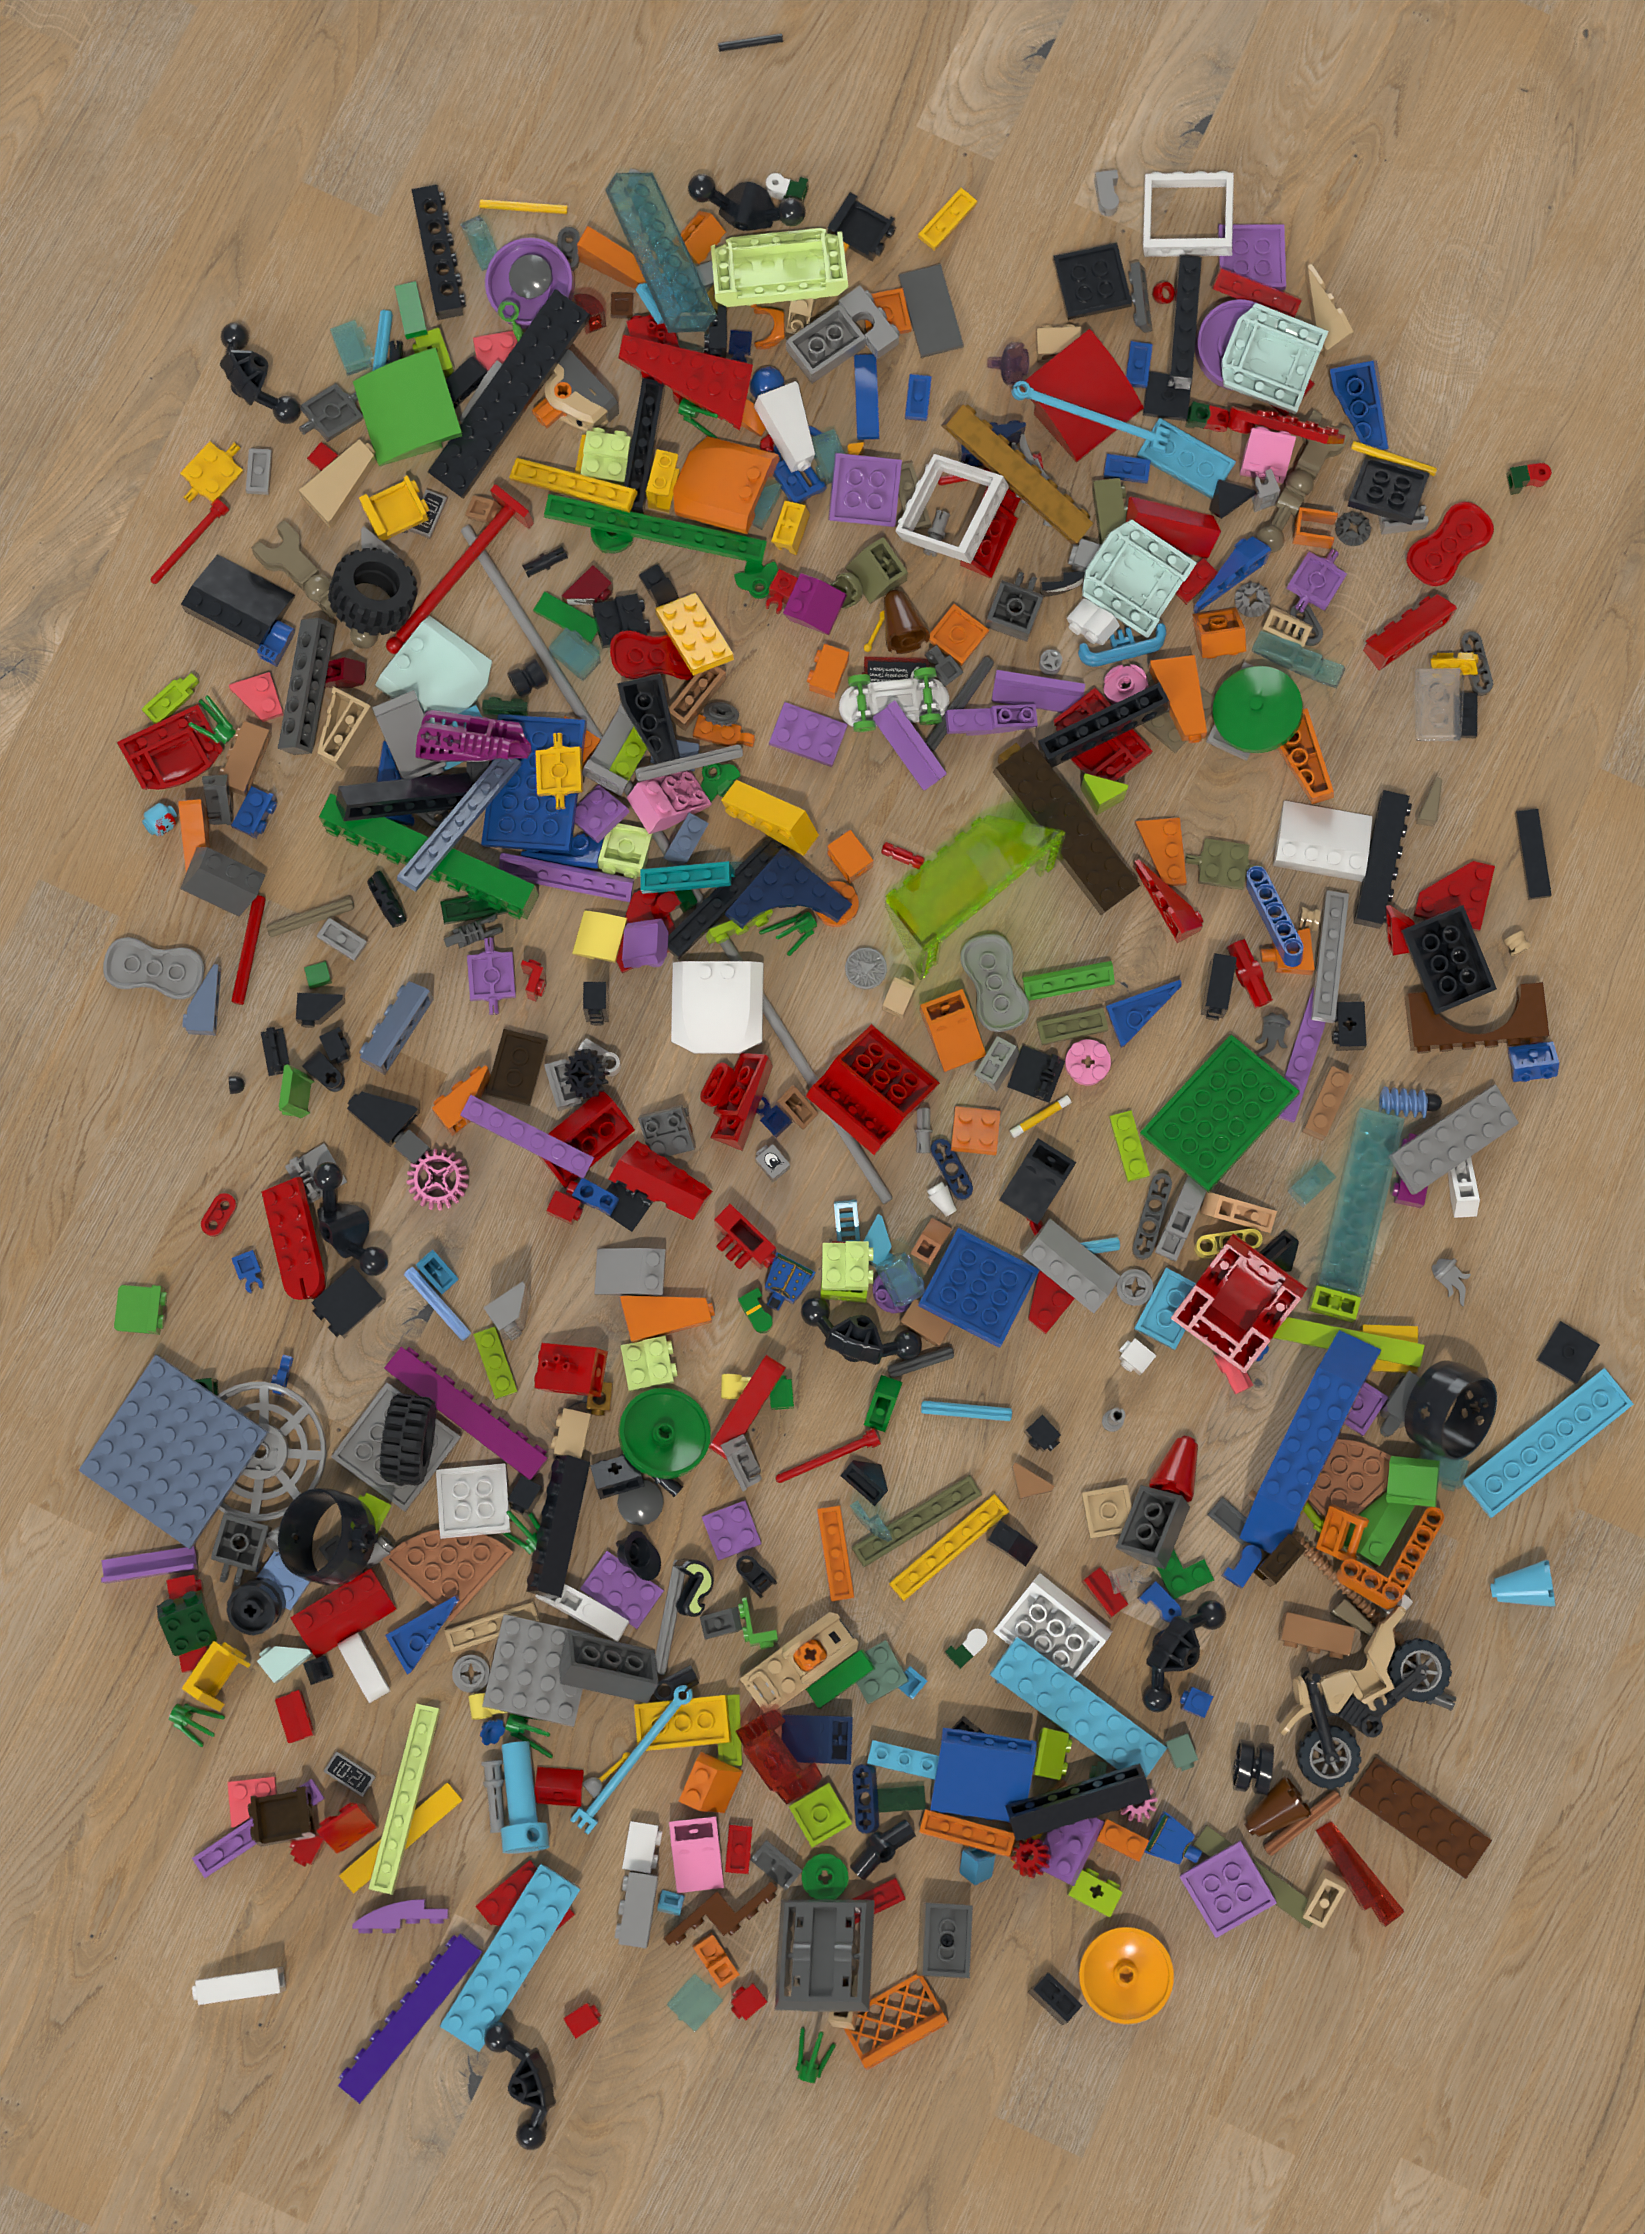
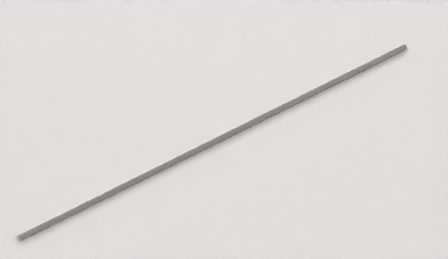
(664, 845)

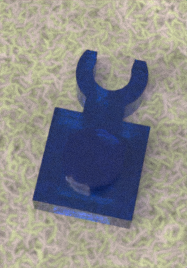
(740, 345)
(774, 1119)

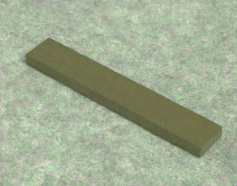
(918, 1520)
(1287, 1897)

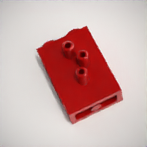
(648, 329)
(745, 1238)
(570, 1369)

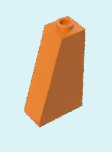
(609, 258)
(1181, 684)
(193, 827)
(658, 1316)

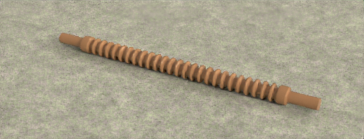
(1328, 1570)

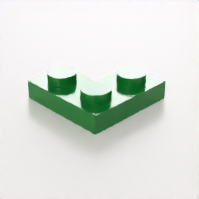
(1182, 1581)

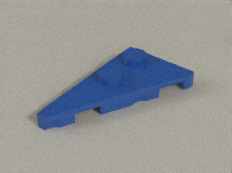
(388, 772)
(583, 853)
(1134, 1012)
(414, 1637)

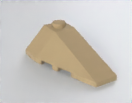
(1326, 315)

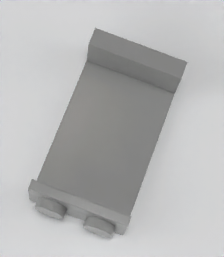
(400, 724)
(606, 752)

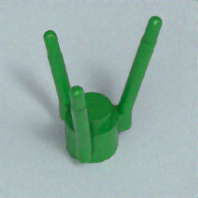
(690, 411)
(224, 729)
(802, 923)
(532, 1538)
(181, 1716)
(518, 1724)
(809, 2069)

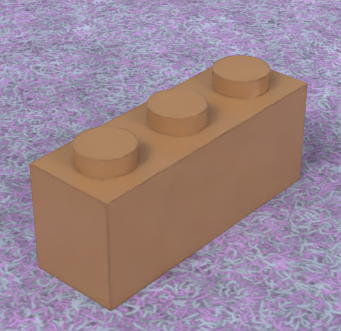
(696, 696)
(245, 757)
(1327, 1103)
(1316, 1635)

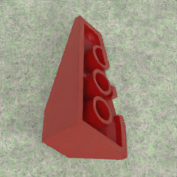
(1175, 911)

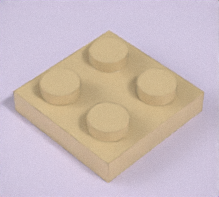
(1106, 1510)

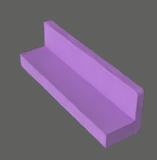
(1029, 689)
(909, 745)
(149, 1565)

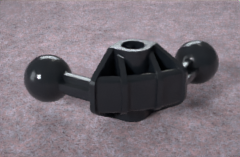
(747, 204)
(248, 372)
(346, 1224)
(858, 1335)
(1178, 1650)
(528, 2084)

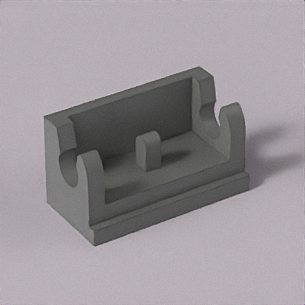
(218, 799)
(776, 1865)

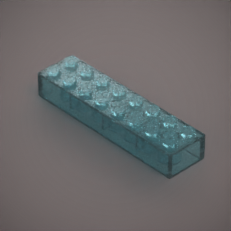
(660, 252)
(1360, 1202)

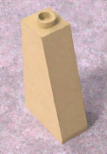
(338, 483)

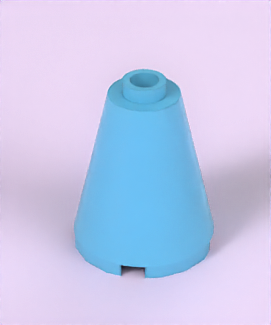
(1526, 1586)

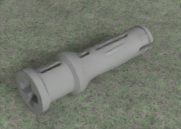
(1109, 1421)
(494, 1781)

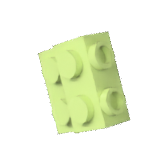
(606, 455)
(625, 850)
(846, 1265)
(648, 1363)

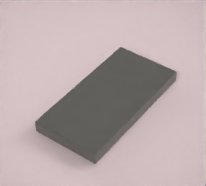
(931, 311)

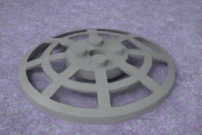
(276, 1450)

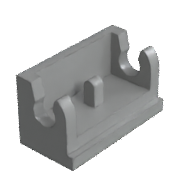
(1267, 492)
(1391, 526)
(997, 1063)
(561, 1091)
(742, 1461)

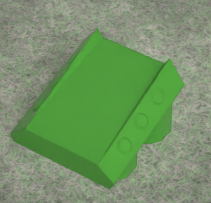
(295, 1092)
(1413, 1481)

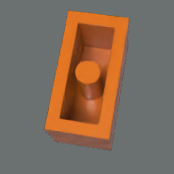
(701, 234)
(828, 671)
(1122, 1840)

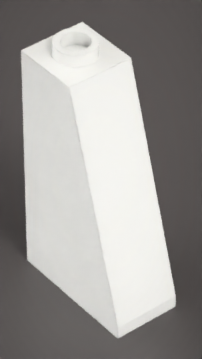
(787, 425)
(239, 1986)

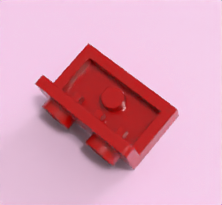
(536, 984)

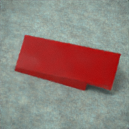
(1181, 528)
(996, 537)
(741, 1099)

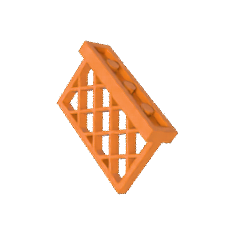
(909, 2035)

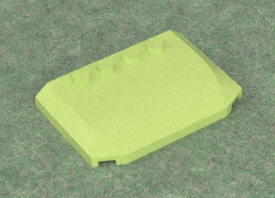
(779, 267)

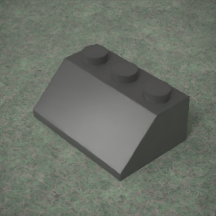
(221, 881)
(1153, 1526)

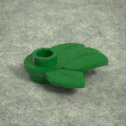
(755, 576)
(720, 782)

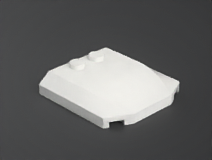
(717, 1006)

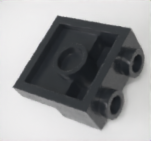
(716, 340)
(619, 616)

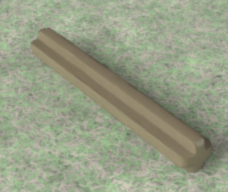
(310, 917)

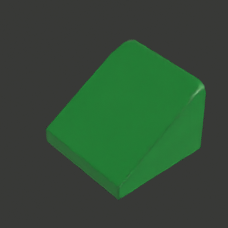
(317, 975)

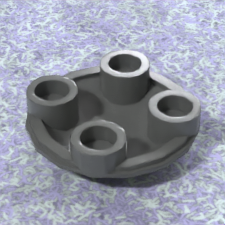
(530, 276)
(641, 1504)

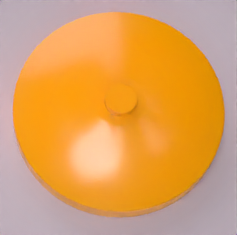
(1126, 1975)

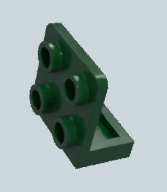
(186, 1623)

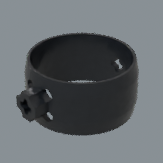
(1438, 1391)
(302, 1520)

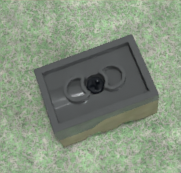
(945, 1940)

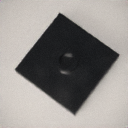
(1165, 401)
(1568, 1352)

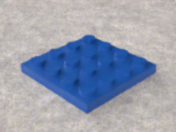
(978, 1287)

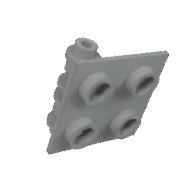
(305, 1168)

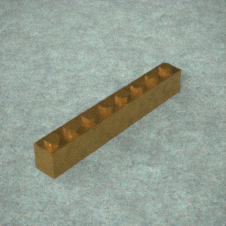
(1021, 477)

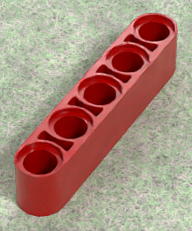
(749, 1403)

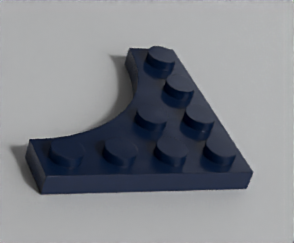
(787, 884)

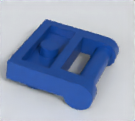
(795, 485)

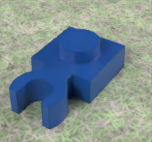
(247, 1268)
(283, 1373)

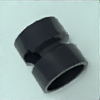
(528, 678)

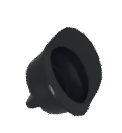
(639, 1555)

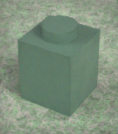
(1181, 1752)

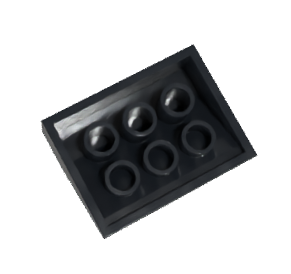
(236, 601)
(1448, 959)

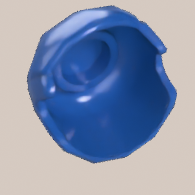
(766, 380)

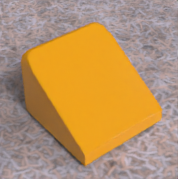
(855, 448)

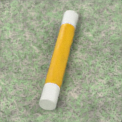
(1042, 1115)

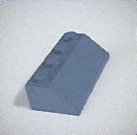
(396, 1027)

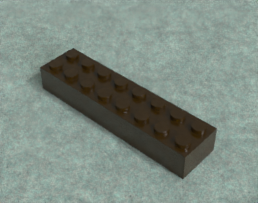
(1084, 849)

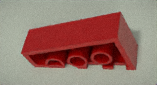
(661, 1181)

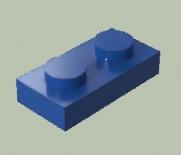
(1139, 364)
(918, 397)
(1127, 468)

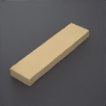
(485, 1628)

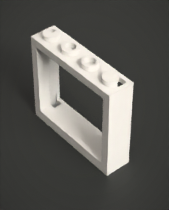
(1195, 246)
(980, 522)

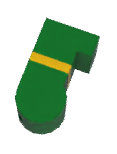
(760, 1320)

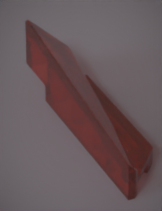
(1358, 1876)

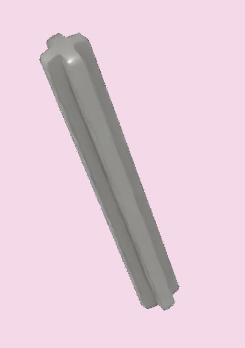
(689, 762)
(669, 1620)

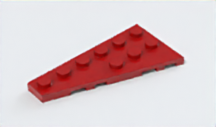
(701, 378)

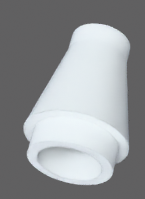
(942, 1198)

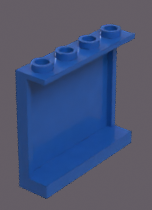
(981, 1773)

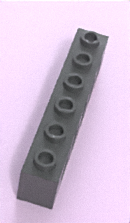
(306, 686)

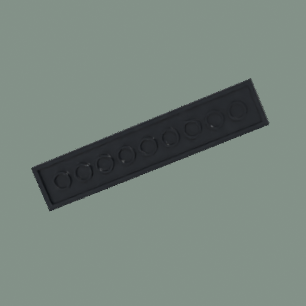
(509, 393)

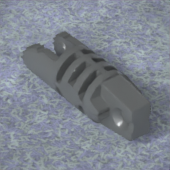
(472, 932)

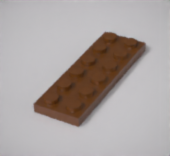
(1420, 1818)

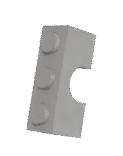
(860, 306)

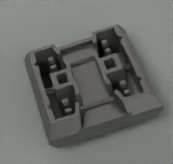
(824, 1955)

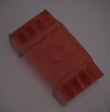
(773, 1759)

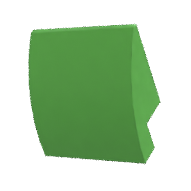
(407, 407)

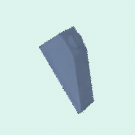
(203, 1009)

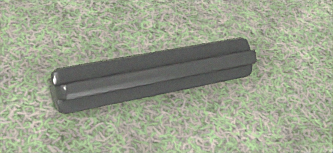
(921, 1361)

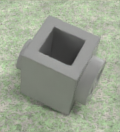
(1082, 555)

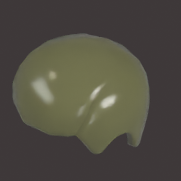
(851, 586)

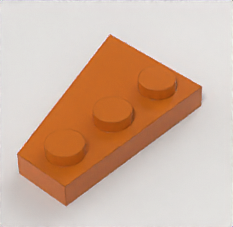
(1165, 847)

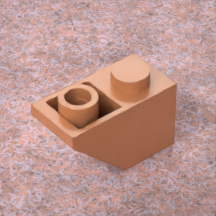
(930, 1242)

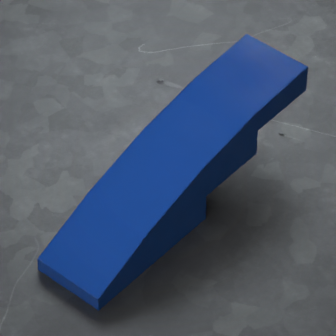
(866, 397)

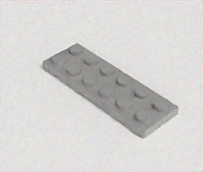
(1453, 1139)

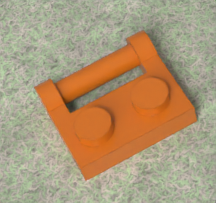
(1335, 1531)

